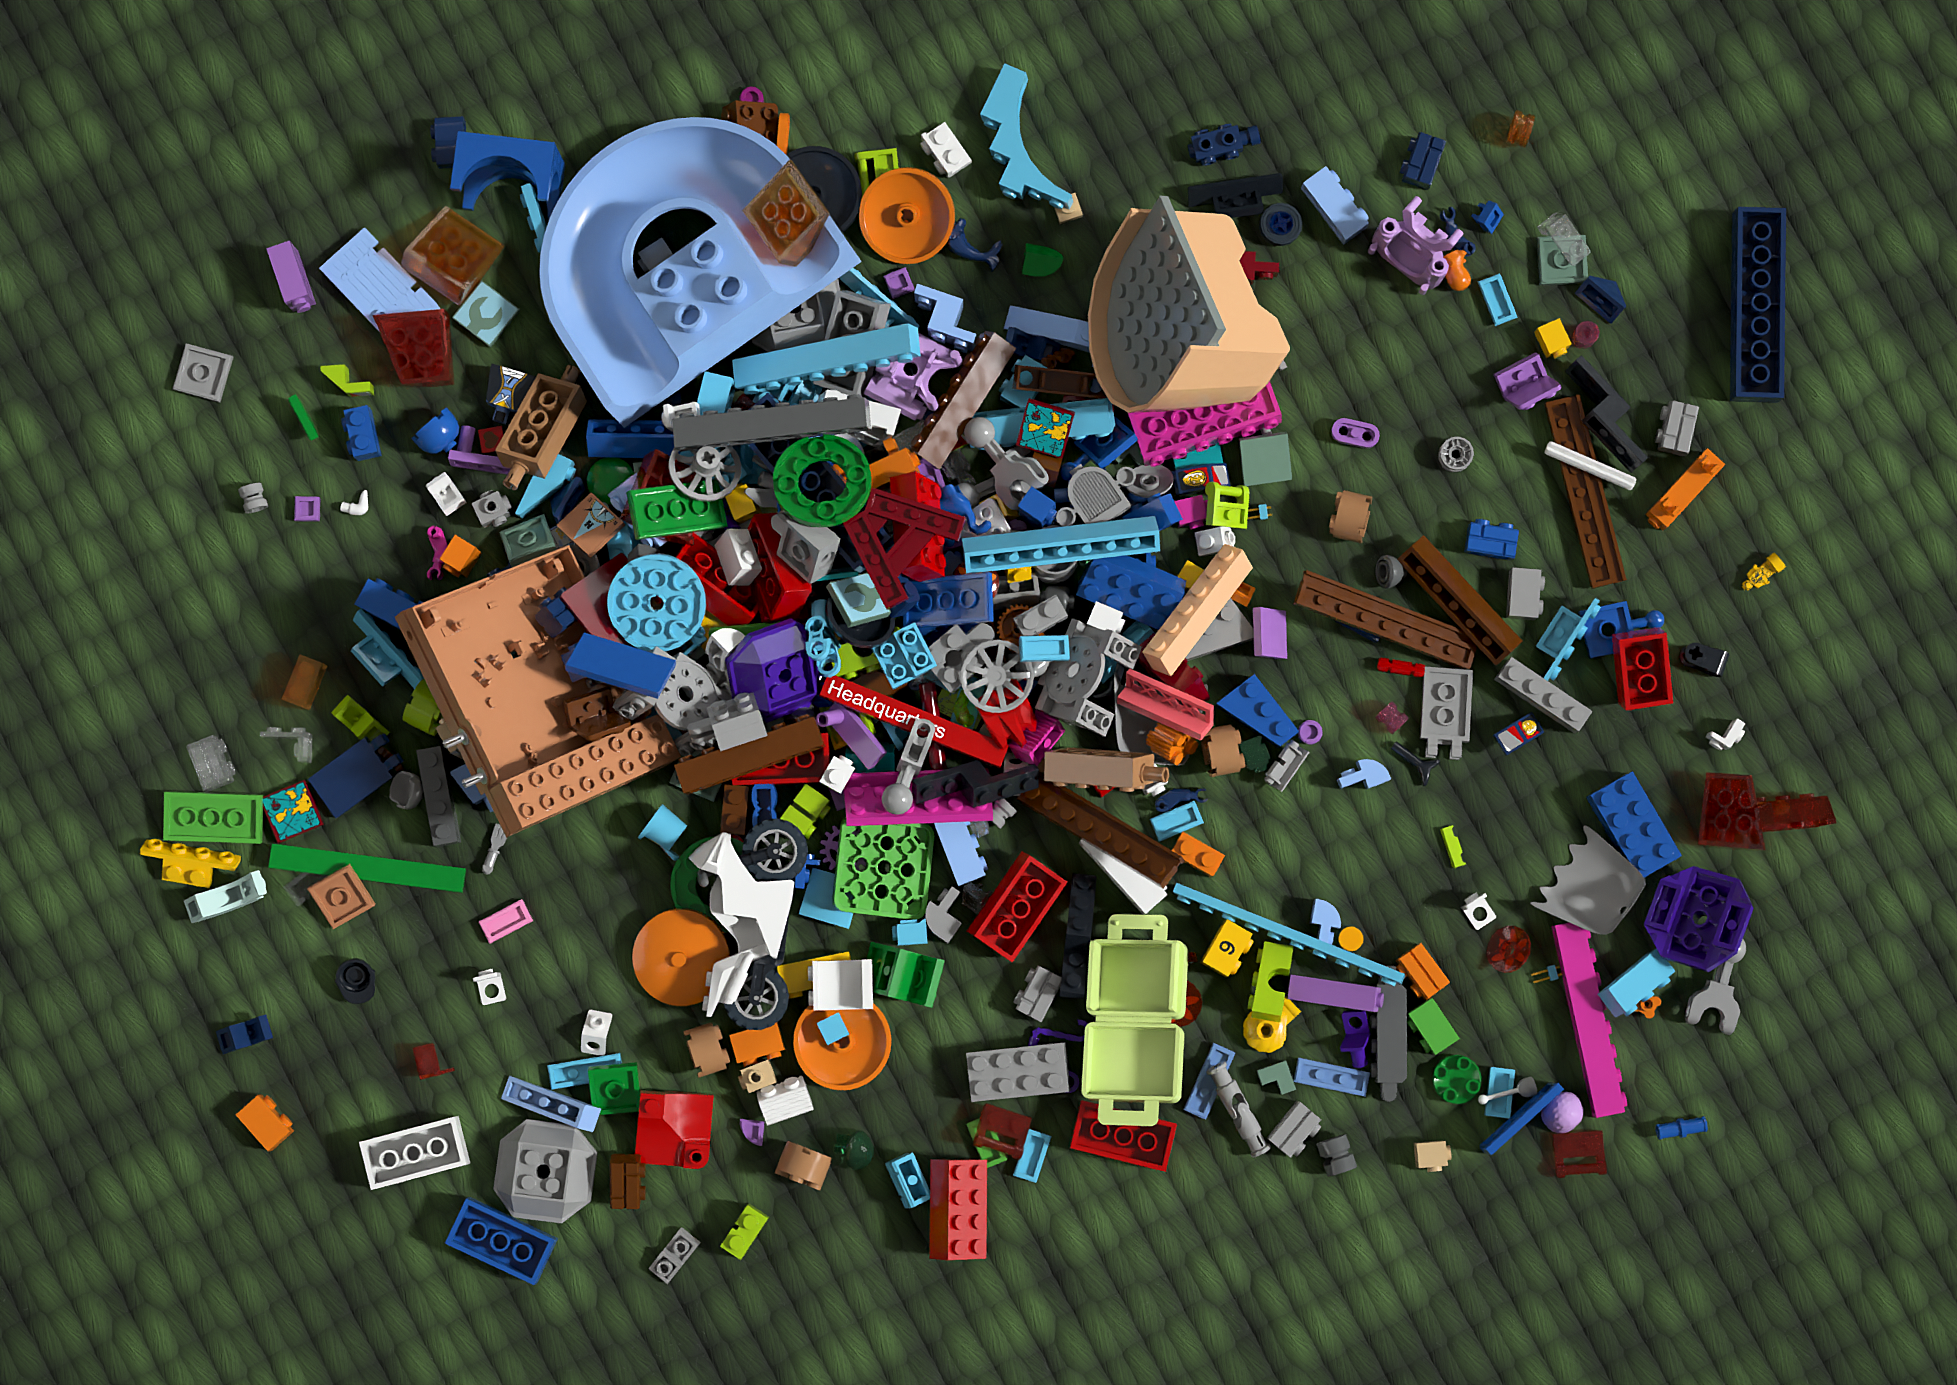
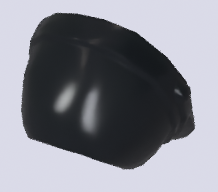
(356, 980)

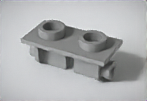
(1283, 771)

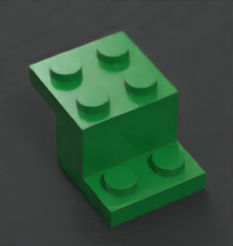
(904, 974)

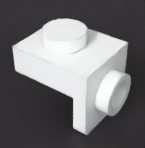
(673, 412)
(445, 493)
(1213, 539)
(1732, 734)
(837, 773)

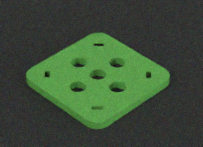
(899, 888)

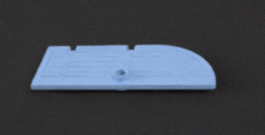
(374, 279)

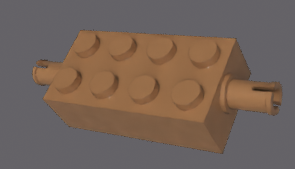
(541, 426)
(1101, 768)

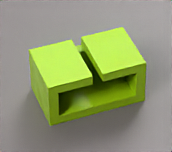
(806, 810)
(741, 1238)

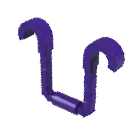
(1034, 1041)

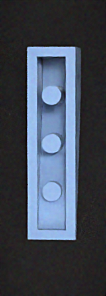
(1062, 329)
(551, 1104)

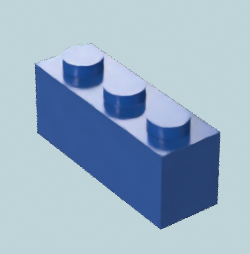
(1037, 509)

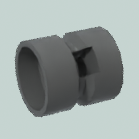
(1336, 1155)

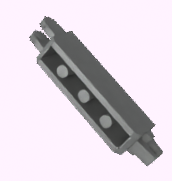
(1390, 1039)

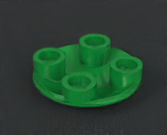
(606, 476)
(1456, 1079)

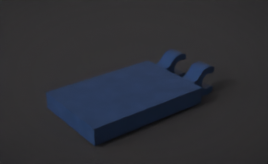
(354, 775)

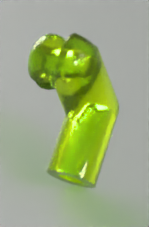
(961, 711)

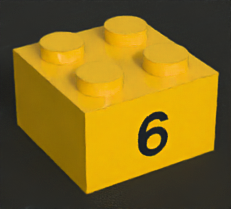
(1226, 948)

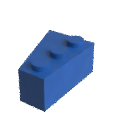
(1258, 711)

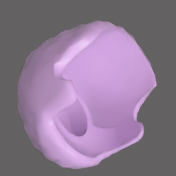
(1562, 1113)

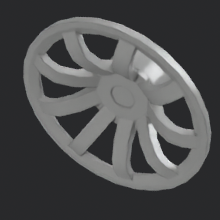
(705, 464)
(996, 676)

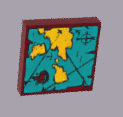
(1045, 428)
(292, 811)

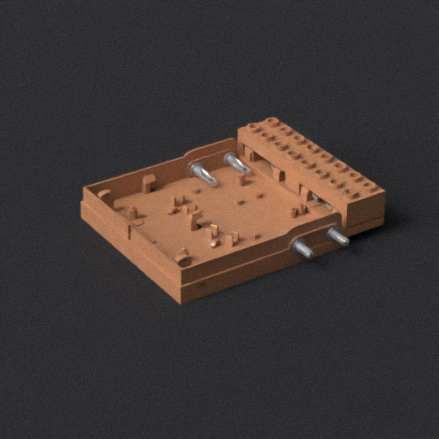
(511, 710)

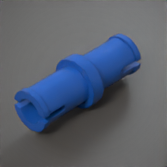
(1681, 1128)

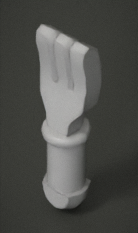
(497, 840)

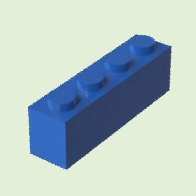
(636, 440)

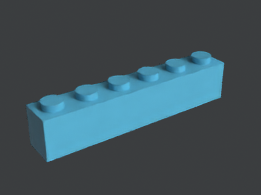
(1090, 418)

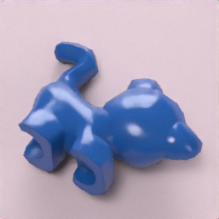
(957, 503)

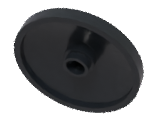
(832, 180)

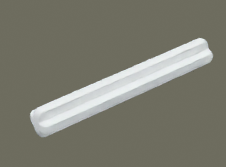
(1590, 465)

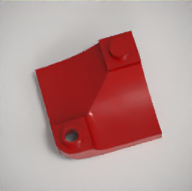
(674, 1128)

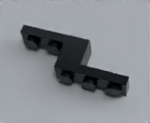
(1603, 417)
(975, 783)
(1078, 936)

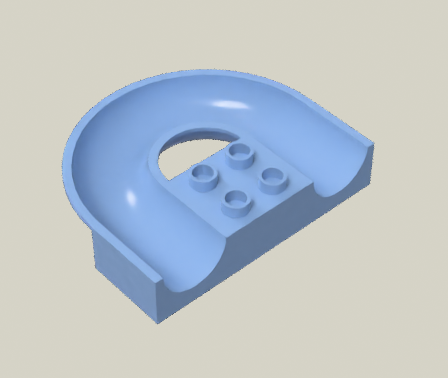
(699, 305)

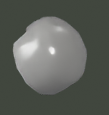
(406, 790)

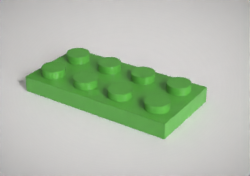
(213, 817)

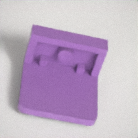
(1526, 382)

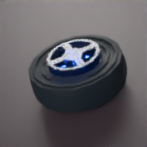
(1288, 220)

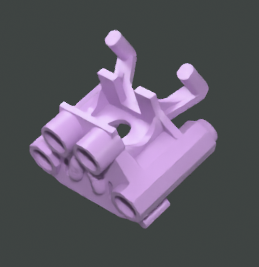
(1414, 247)
(899, 390)

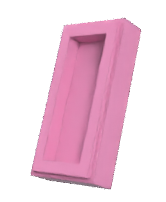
(505, 921)

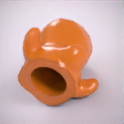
(1457, 274)

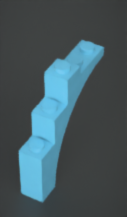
(1021, 174)

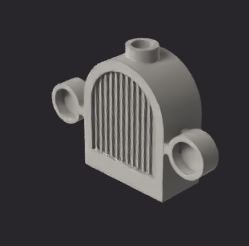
(1095, 495)

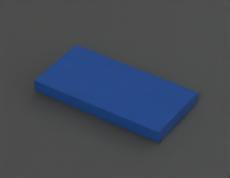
(952, 601)
(620, 665)
(1521, 1118)

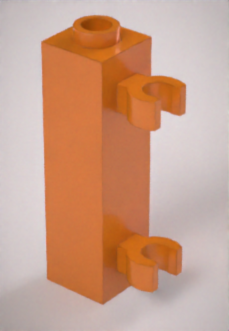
(893, 465)
(1684, 490)

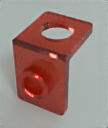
(427, 1062)

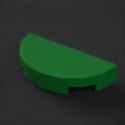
(303, 417)

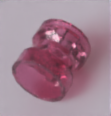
(1582, 337)
(1392, 717)

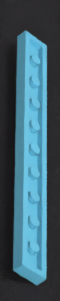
(1297, 938)

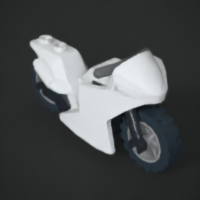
(754, 915)

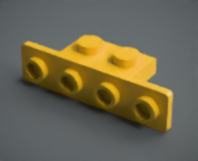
(187, 863)

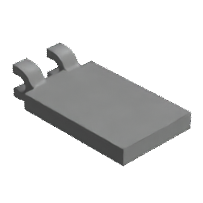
(1446, 709)

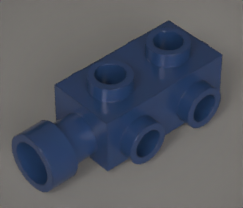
(1218, 146)

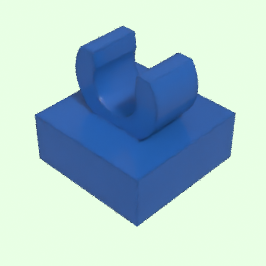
(1489, 217)

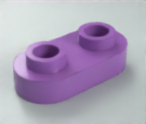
(1354, 433)

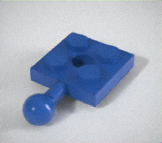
(1099, 453)
(1619, 617)

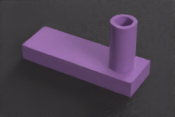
(465, 459)
(853, 733)

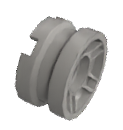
(1465, 453)

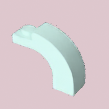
(226, 898)

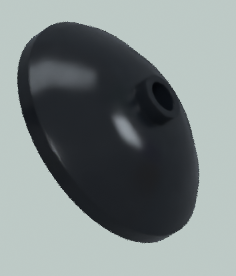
(864, 635)

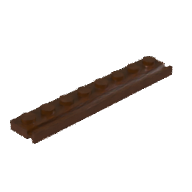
(1586, 495)
(1385, 620)
(1103, 831)

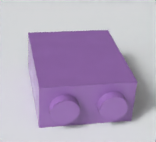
(291, 277)

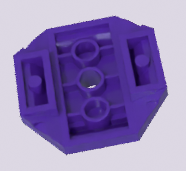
(758, 667)
(1679, 906)

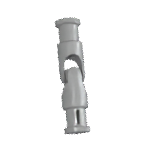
(1243, 1118)

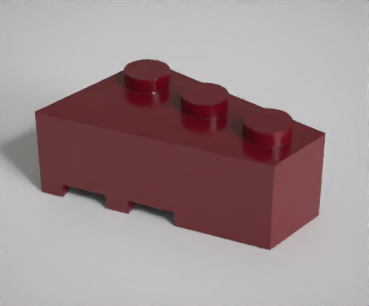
(1183, 679)

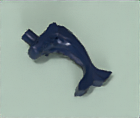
(958, 245)

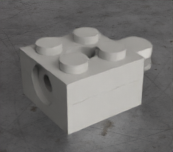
(804, 547)
(952, 650)
(730, 722)

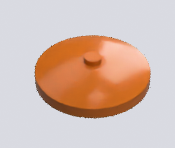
(906, 215)
(676, 953)
(849, 1060)

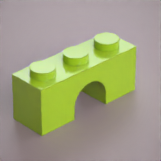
(853, 662)
(1273, 960)

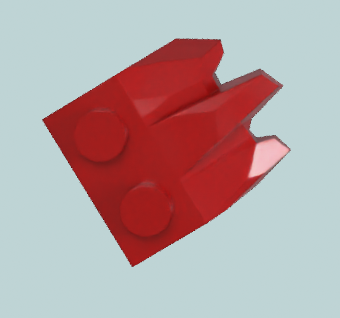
(1010, 723)

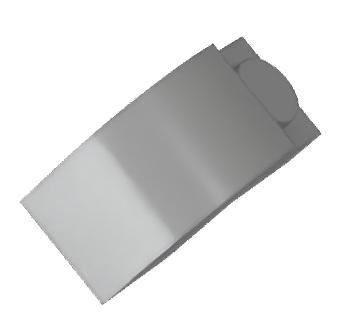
(939, 920)

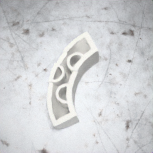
(718, 649)

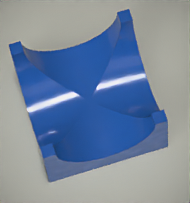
(489, 158)

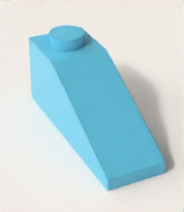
(541, 489)

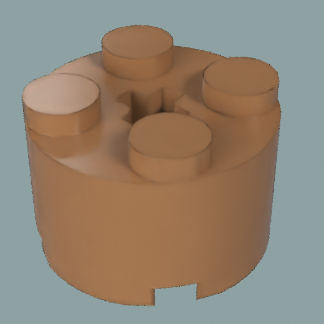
(1351, 516)
(1222, 750)
(706, 1050)
(803, 1165)

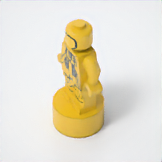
(1758, 575)

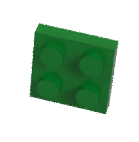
(615, 1088)

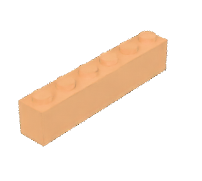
(1197, 609)

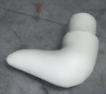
(356, 509)

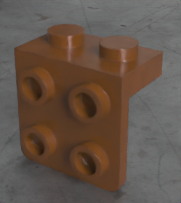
(754, 115)
(593, 715)

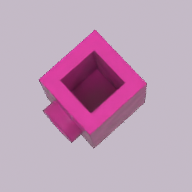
(1192, 511)

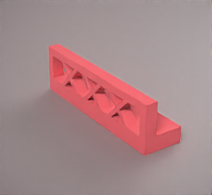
(1166, 709)

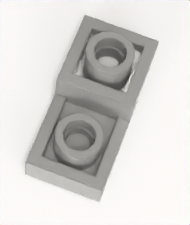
(674, 1255)

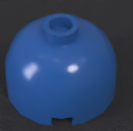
(438, 433)

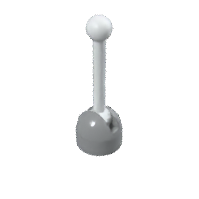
(1525, 1087)

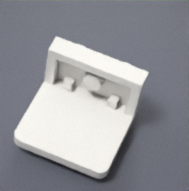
(991, 512)

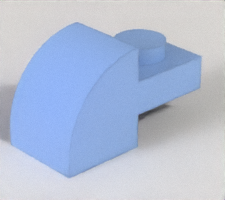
(1370, 772)
(1326, 917)

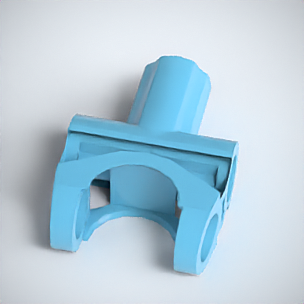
(822, 639)

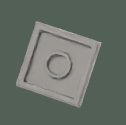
(202, 373)

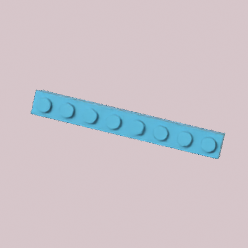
(826, 358)
(1060, 544)

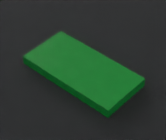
(670, 512)

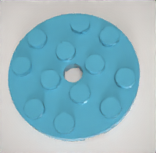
(661, 577)

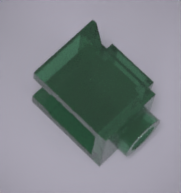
(1255, 754)

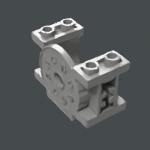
(1073, 681)
(696, 683)

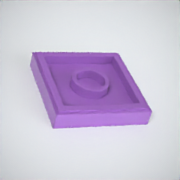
(1270, 633)

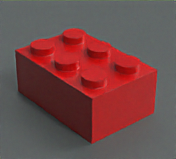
(1642, 668)

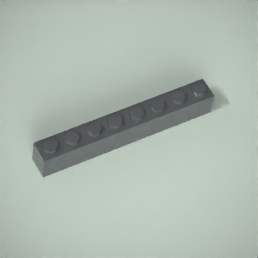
(772, 424)

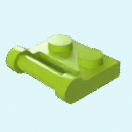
(883, 161)
(1224, 513)

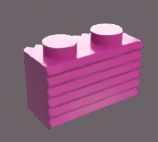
(1046, 735)

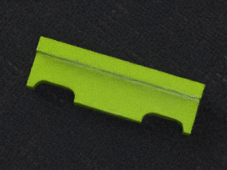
(1453, 846)

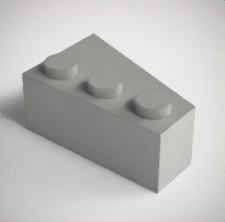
(1225, 631)

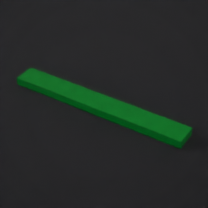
(368, 868)

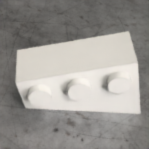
(882, 418)

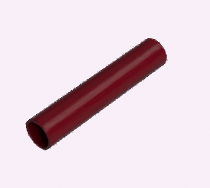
(929, 703)

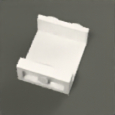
(841, 985)

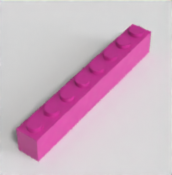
(1588, 1020)

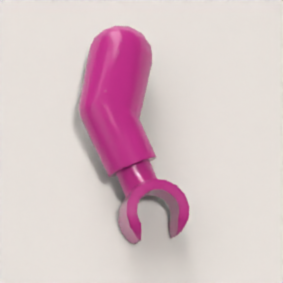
(439, 545)

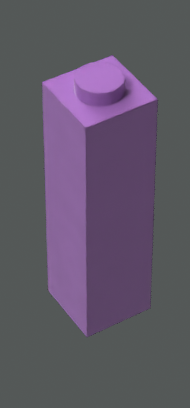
(1335, 993)

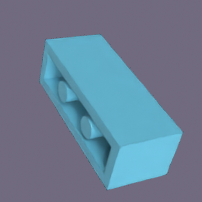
(1636, 984)

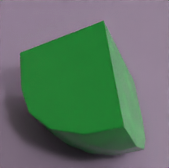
(1040, 260)

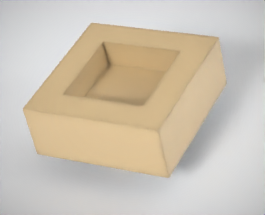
(1065, 215)

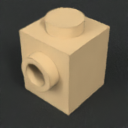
(757, 1076)
(1432, 1155)

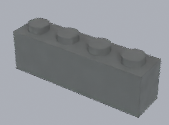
(438, 796)

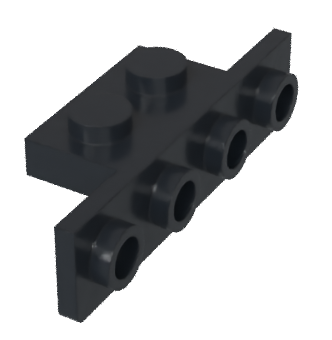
(1236, 196)

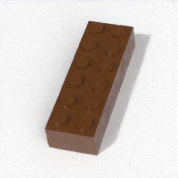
(721, 766)

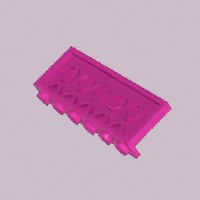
(1183, 431)
(865, 806)

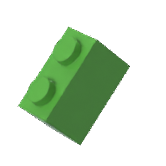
(1431, 1026)

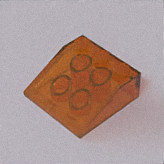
(787, 215)
(451, 255)

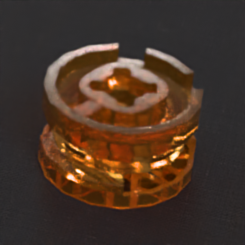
(1524, 127)

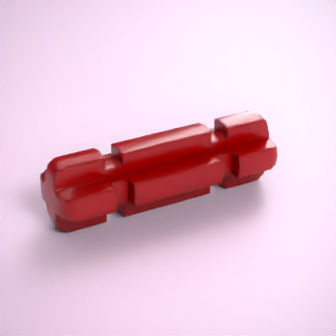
(1401, 667)

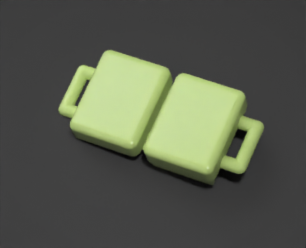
(1132, 1045)

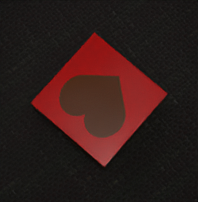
(490, 439)

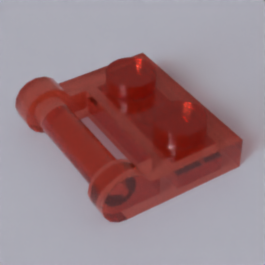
(1005, 1124)
(1579, 1145)

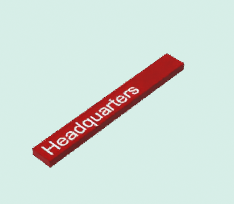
(904, 716)

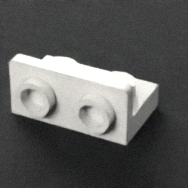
(945, 149)

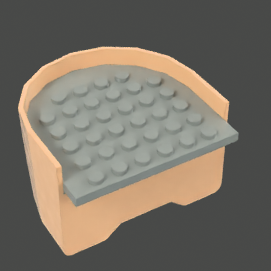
(1178, 316)

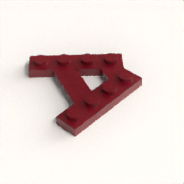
(924, 524)

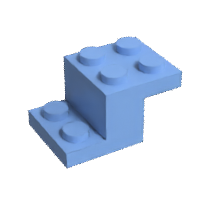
(944, 318)

